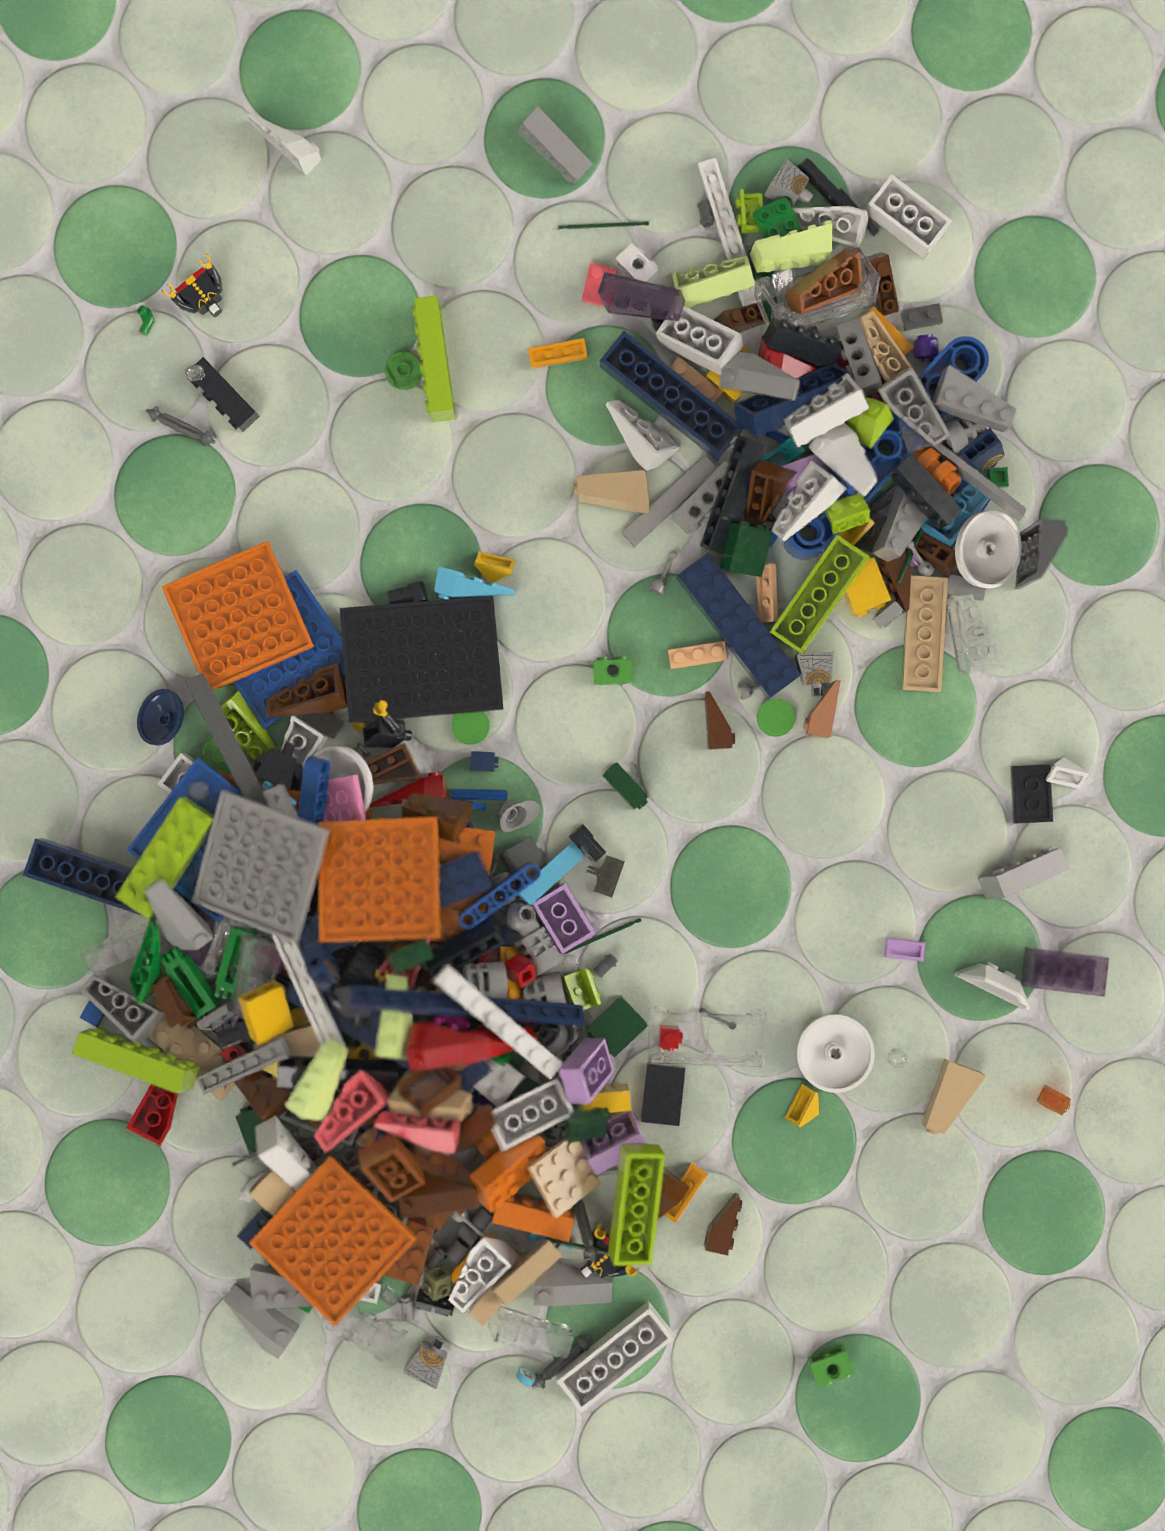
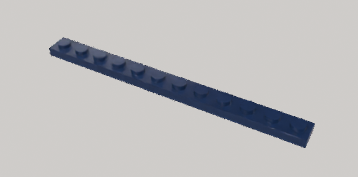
(447, 1005)

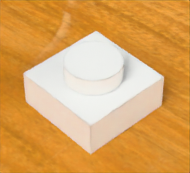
(373, 1293)

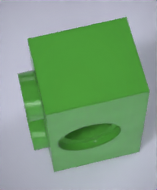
(624, 673)
(820, 1362)

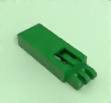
(230, 957)
(193, 989)

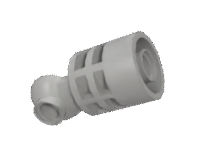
(961, 433)
(536, 941)
(489, 983)
(545, 989)

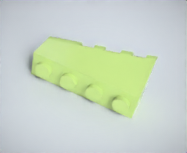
(794, 249)
(714, 281)
(394, 1026)
(316, 1089)

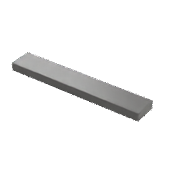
(981, 483)
(669, 501)
(244, 1065)

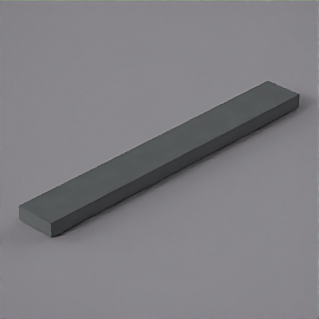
(225, 739)

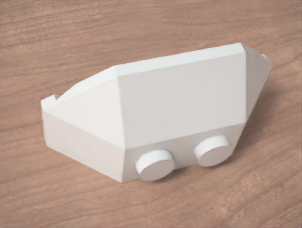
(995, 982)

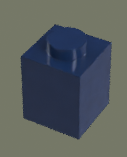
(484, 761)

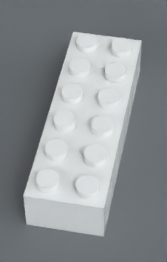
(614, 1356)

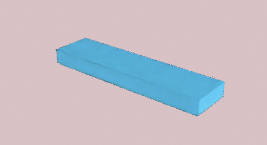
(552, 873)

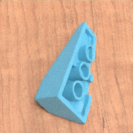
(456, 585)

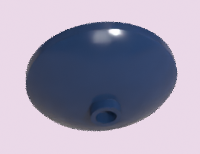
(160, 717)

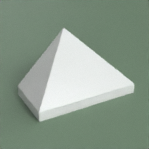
(1067, 773)

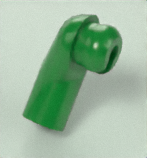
(147, 318)

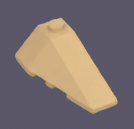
(884, 349)

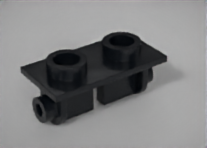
(442, 1305)

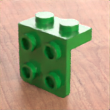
(776, 219)

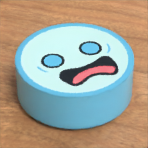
(525, 1376)

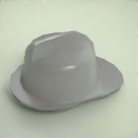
(517, 815)

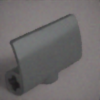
(522, 853)
(459, 1236)

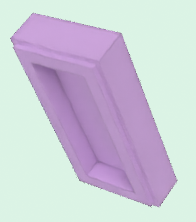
(904, 949)

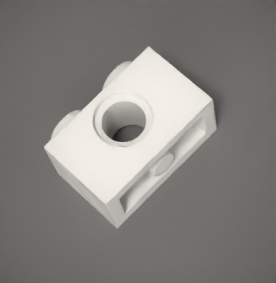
(631, 256)

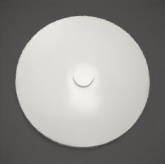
(988, 549)
(347, 763)
(835, 1053)

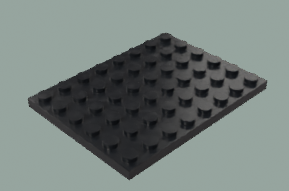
(421, 658)

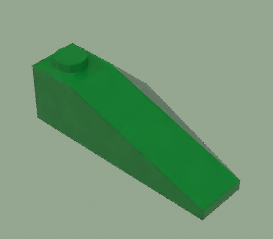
(147, 964)

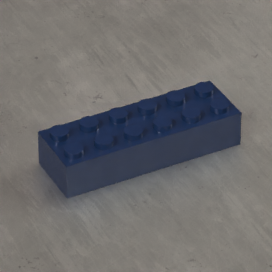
(764, 413)

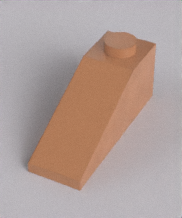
(822, 716)

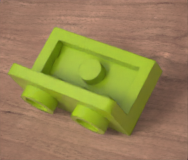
(747, 205)
(848, 513)
(581, 988)

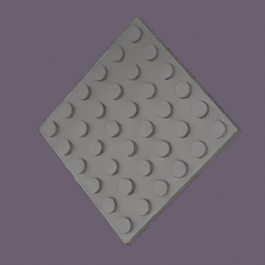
(260, 866)

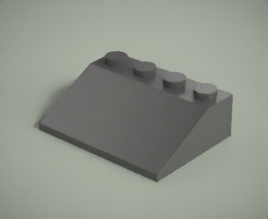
(1038, 549)

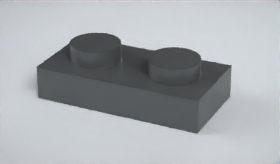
(921, 317)

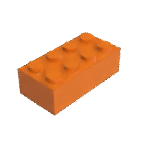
(506, 1172)
(534, 1217)

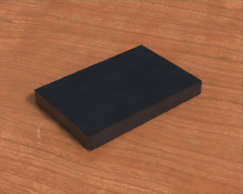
(1031, 794)
(663, 1094)

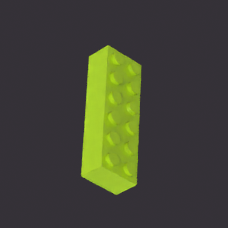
(434, 357)
(820, 594)
(167, 853)
(136, 1060)
(636, 1204)

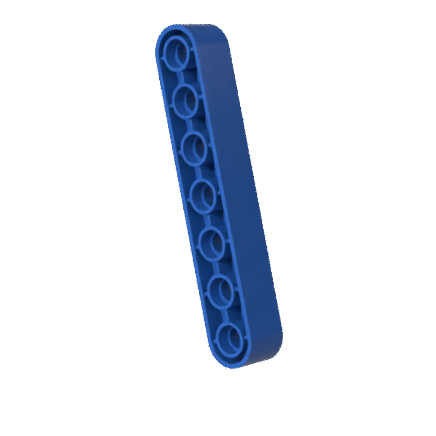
(964, 348)

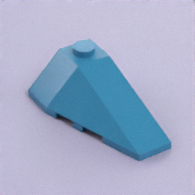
(971, 502)

